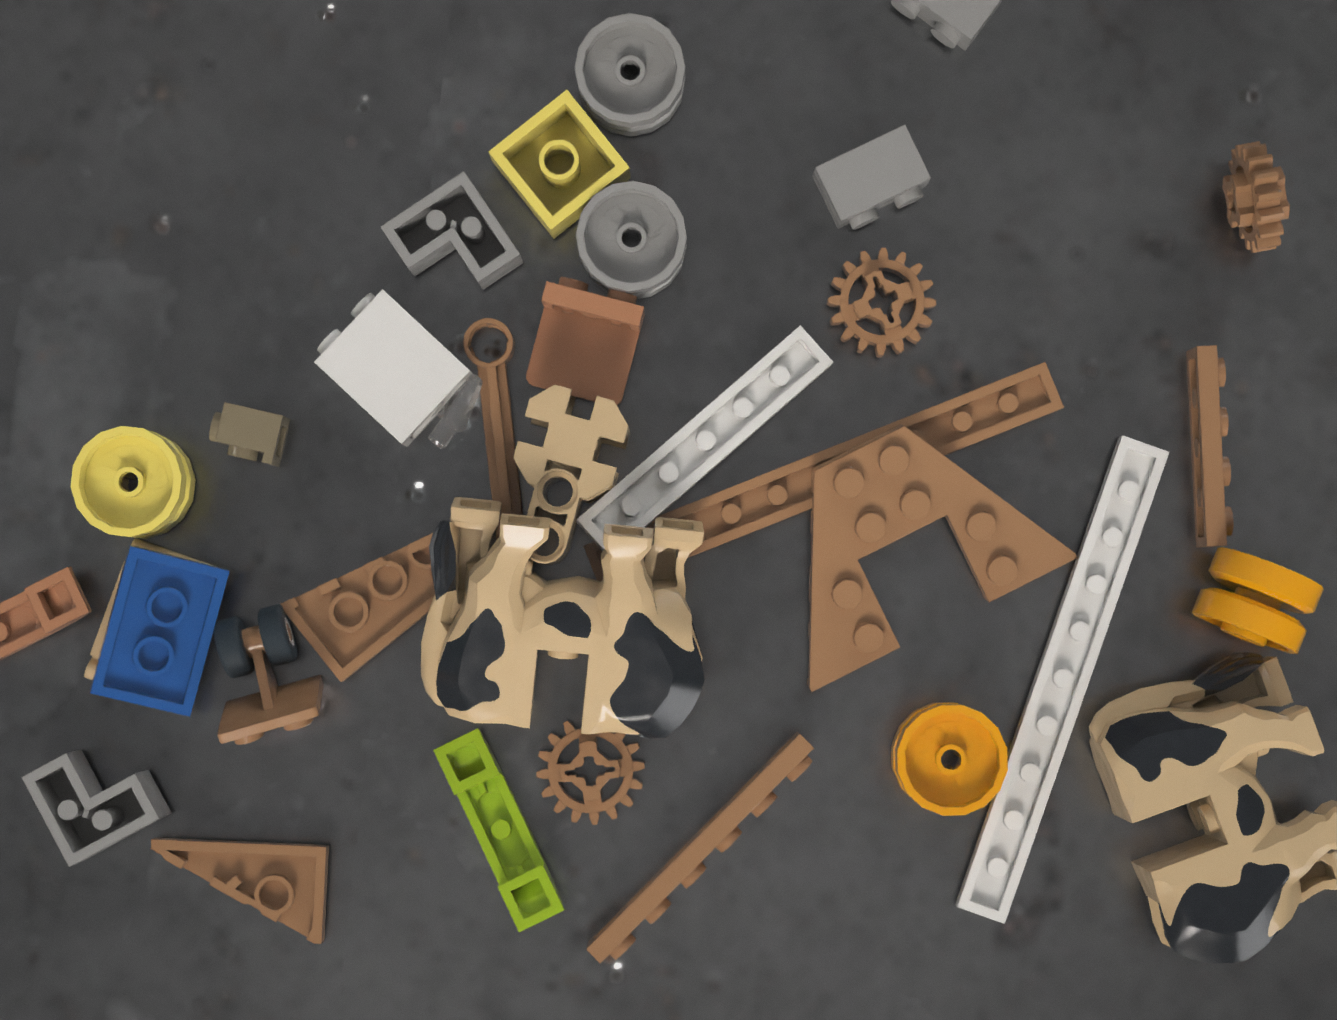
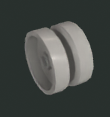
(630, 45)
(639, 210)

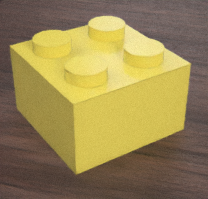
(558, 163)

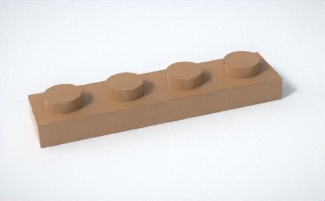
(1207, 427)

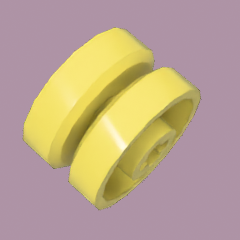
(103, 477)

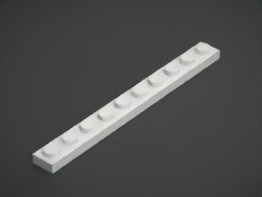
(1062, 678)

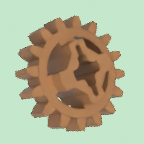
(1256, 197)
(901, 294)
(592, 792)

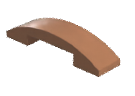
(41, 611)

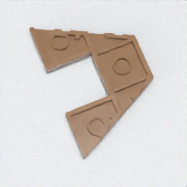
(881, 496)

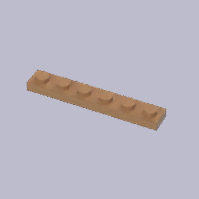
(687, 863)

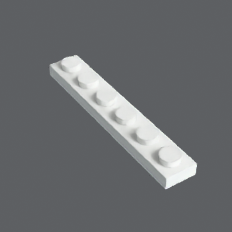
(709, 436)

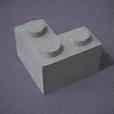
(453, 220)
(85, 816)

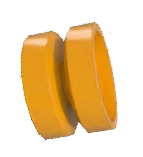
(1255, 606)
(949, 789)

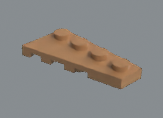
(366, 608)

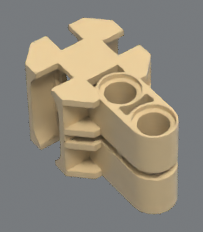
(568, 456)

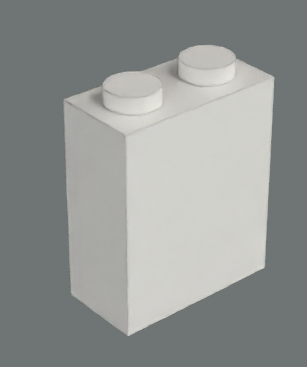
(392, 366)

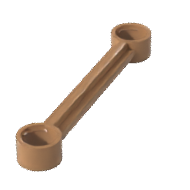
(497, 420)

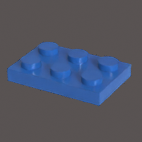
(159, 631)

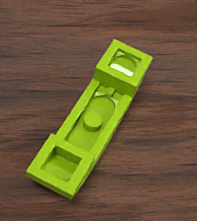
(500, 829)

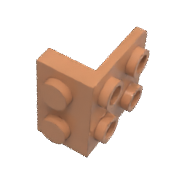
(585, 340)

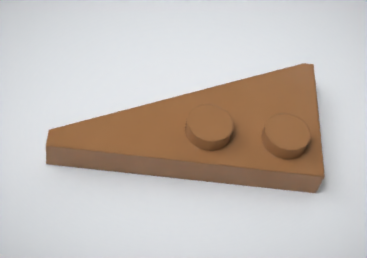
(276, 878)

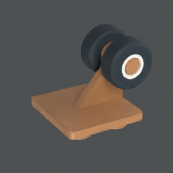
(274, 706)

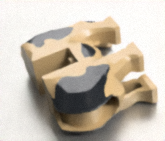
(498, 613)
(1200, 748)

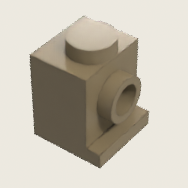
(250, 432)

